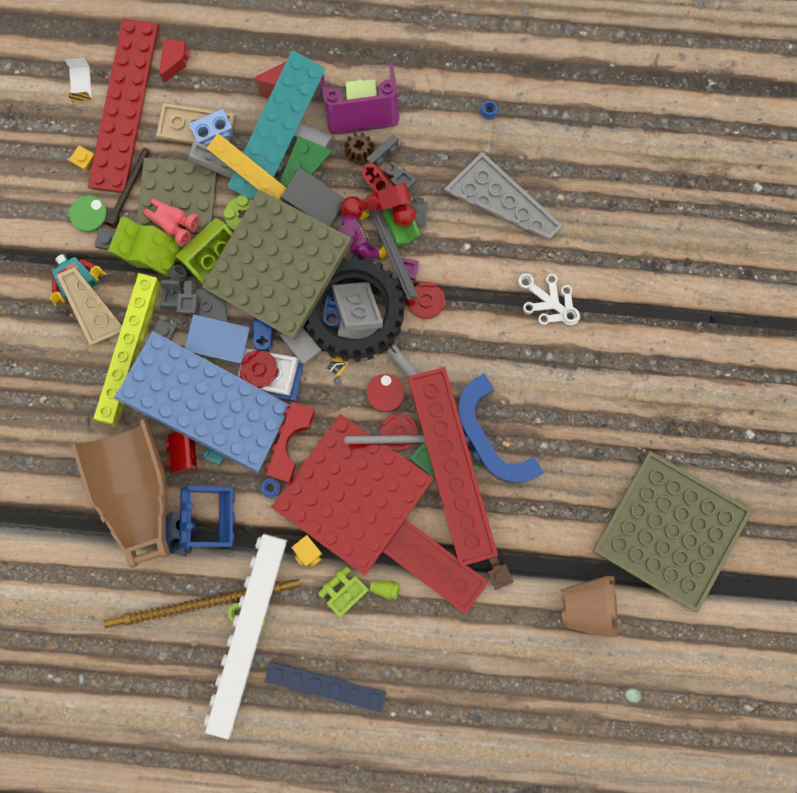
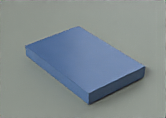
(217, 339)

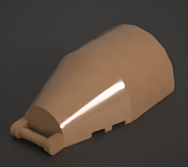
(128, 489)

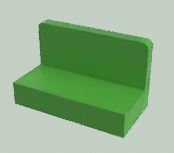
(400, 234)

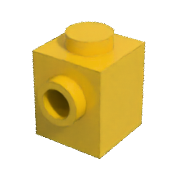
(307, 552)

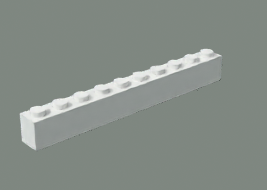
(246, 636)

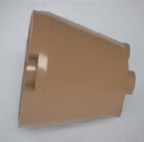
(591, 607)

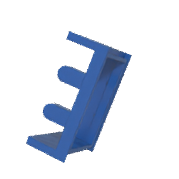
(226, 516)

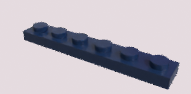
(325, 686)

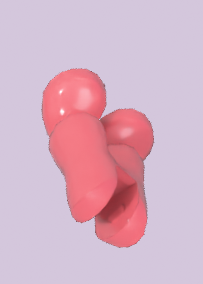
(169, 218)

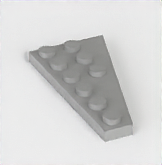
(495, 192)

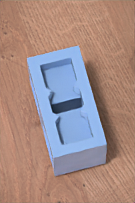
(209, 125)

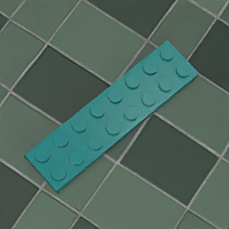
(280, 118)

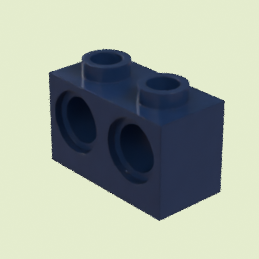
(172, 534)

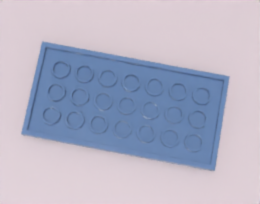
(203, 402)

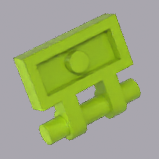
(347, 596)

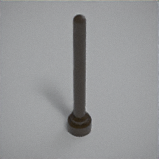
(112, 220)

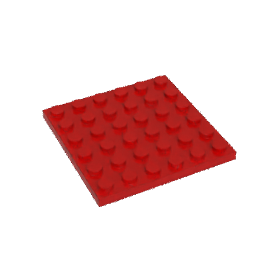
(352, 495)

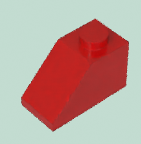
(173, 58)

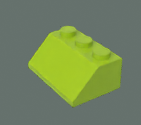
(205, 249)

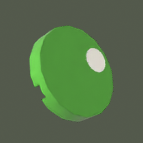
(88, 213)

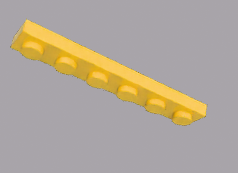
(245, 167)

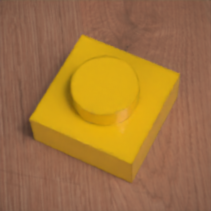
(82, 158)

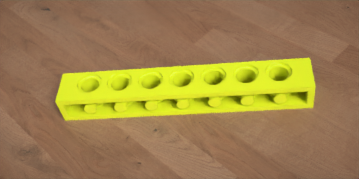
(127, 347)

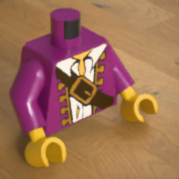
(361, 243)

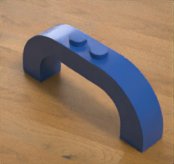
(483, 450)

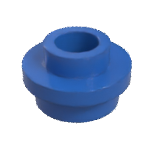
(489, 105)
(270, 481)

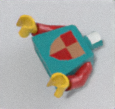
(87, 269)

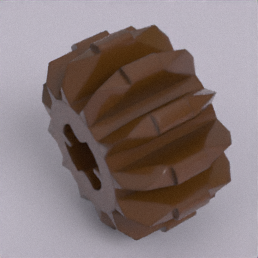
(358, 141)

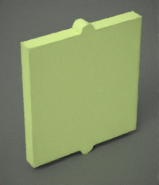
(360, 89)

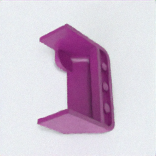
(364, 112)

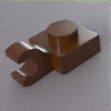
(499, 574)

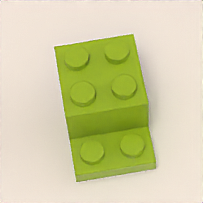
(144, 246)

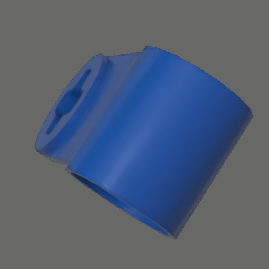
(331, 311)
(262, 332)

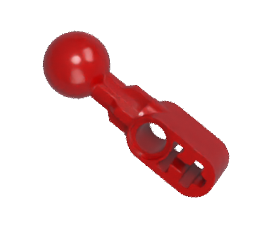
(377, 200)
(402, 214)

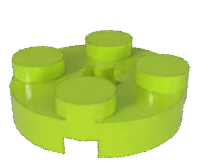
(233, 209)

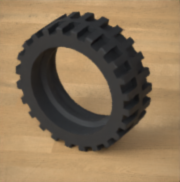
(383, 336)

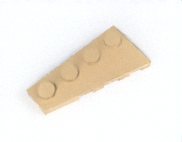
(89, 309)

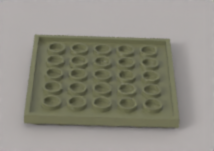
(277, 264)
(672, 531)

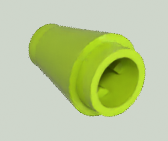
(385, 589)

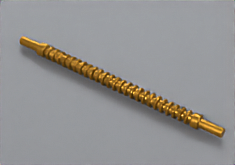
(129, 618)

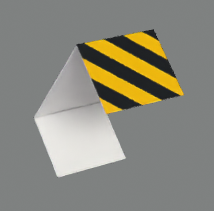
(79, 79)

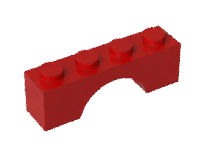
(297, 419)

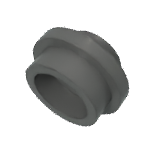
(177, 273)

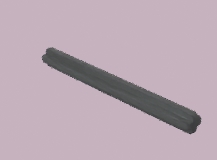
(393, 254)

